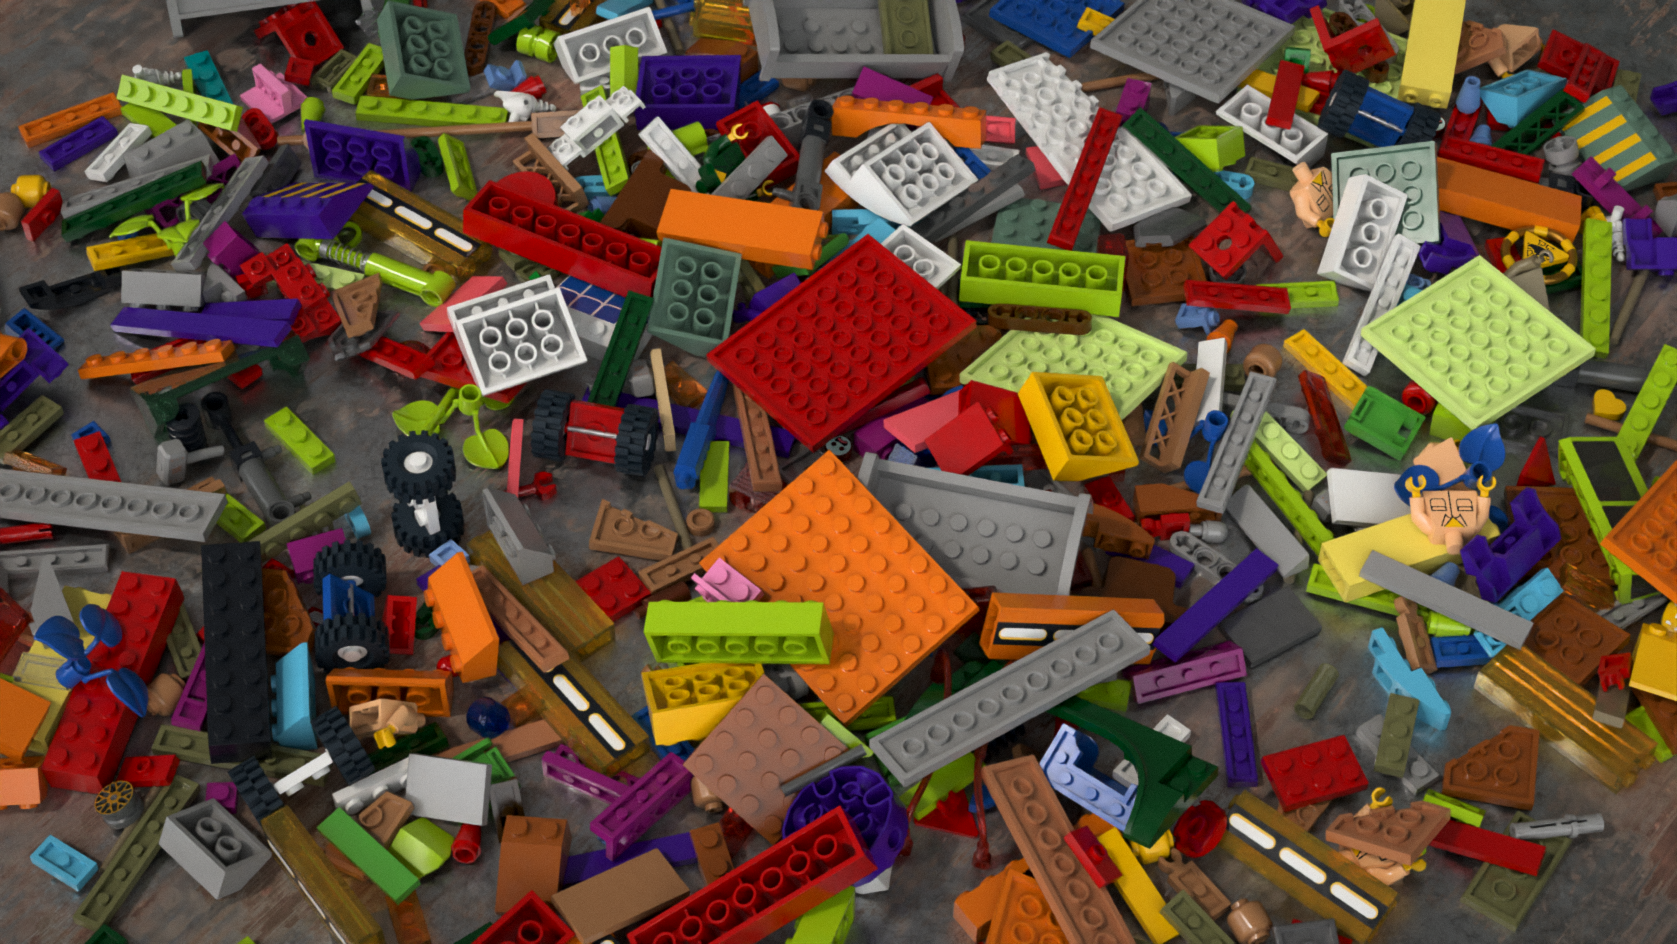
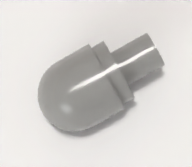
(1209, 531)

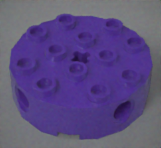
(867, 800)

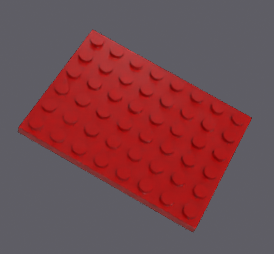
(841, 342)

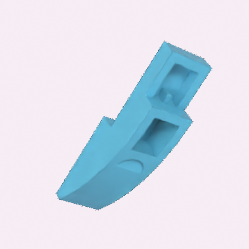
(855, 220)
(1524, 602)
(1396, 677)

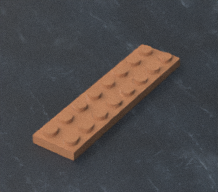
(1039, 830)

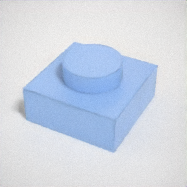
(445, 552)

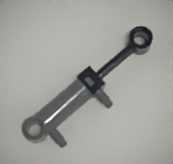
(249, 463)

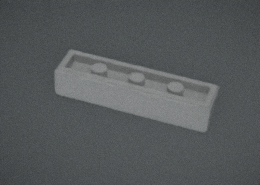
(1267, 531)

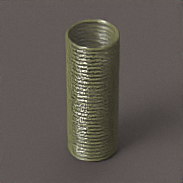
(1320, 693)

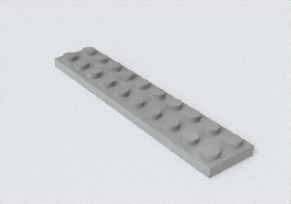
(109, 505)
(1008, 698)

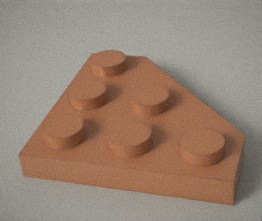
(1478, 45)
(1391, 832)

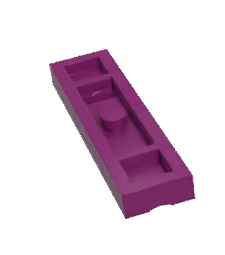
(1595, 177)
(191, 712)

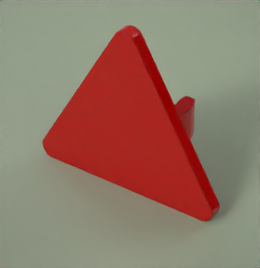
(951, 816)

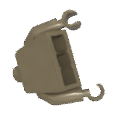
(1530, 277)

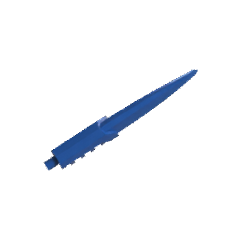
(700, 435)

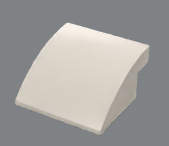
(902, 173)
(516, 335)

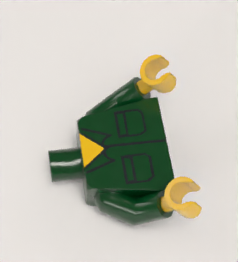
(720, 161)

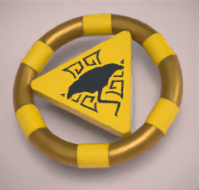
(1534, 245)

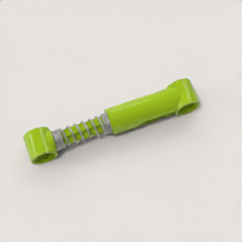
(431, 287)

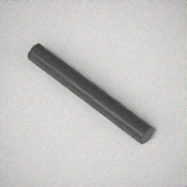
(823, 770)

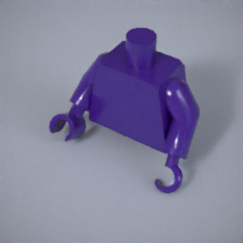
(765, 298)

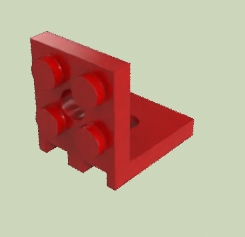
(293, 23)
(1345, 50)
(1245, 237)

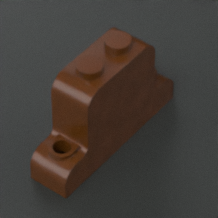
(643, 199)
(1139, 580)

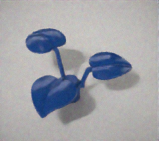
(1212, 429)
(1480, 448)
(64, 639)

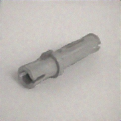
(1567, 826)

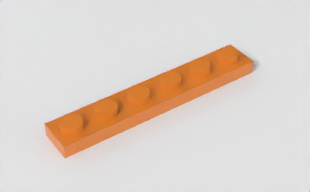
(162, 358)

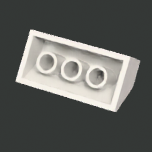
(587, 51)
(1299, 144)
(1362, 232)

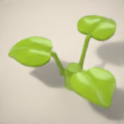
(178, 234)
(482, 450)

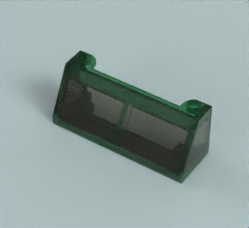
(158, 395)

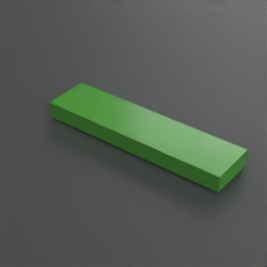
(368, 856)

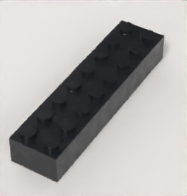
(235, 652)

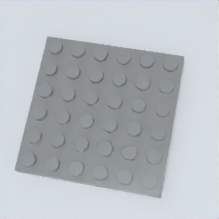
(1194, 42)

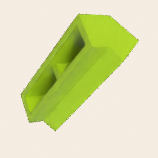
(623, 68)

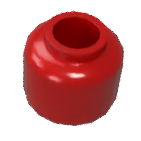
(1418, 399)

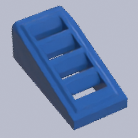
(23, 318)

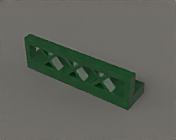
(1537, 120)

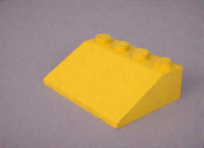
(1076, 425)
(1655, 661)
(694, 698)

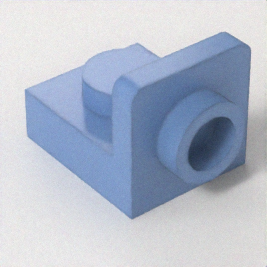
(503, 78)
(1197, 316)

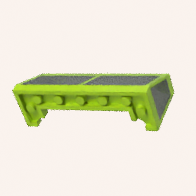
(1607, 488)

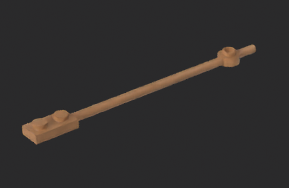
(542, 125)

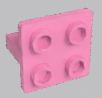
(272, 94)
(727, 584)

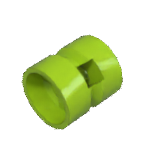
(538, 43)

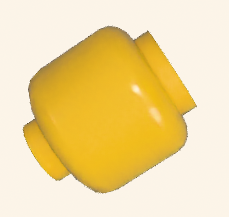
(30, 189)
(1160, 848)

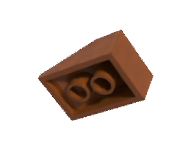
(532, 858)

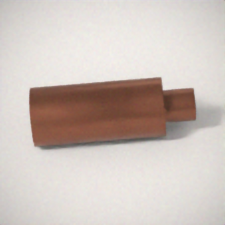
(675, 593)

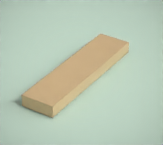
(663, 400)

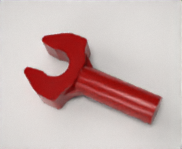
(536, 487)

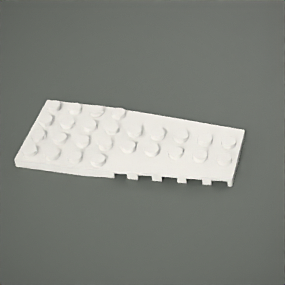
(1059, 122)

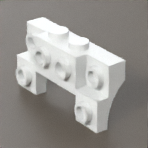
(594, 125)

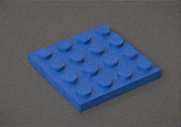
(1053, 21)

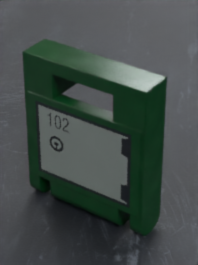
(520, 19)

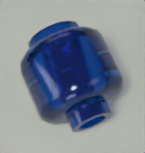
(488, 718)

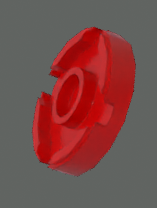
(1200, 829)

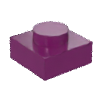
(225, 794)

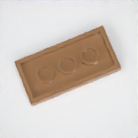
(620, 896)

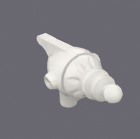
(155, 75)
(522, 105)
(1617, 233)

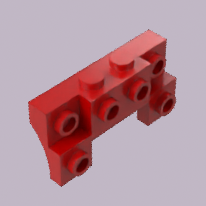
(295, 281)

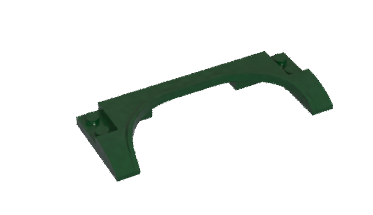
(1165, 766)

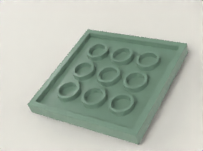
(1406, 168)
(1030, 223)

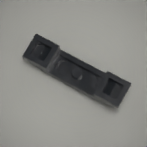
(73, 291)

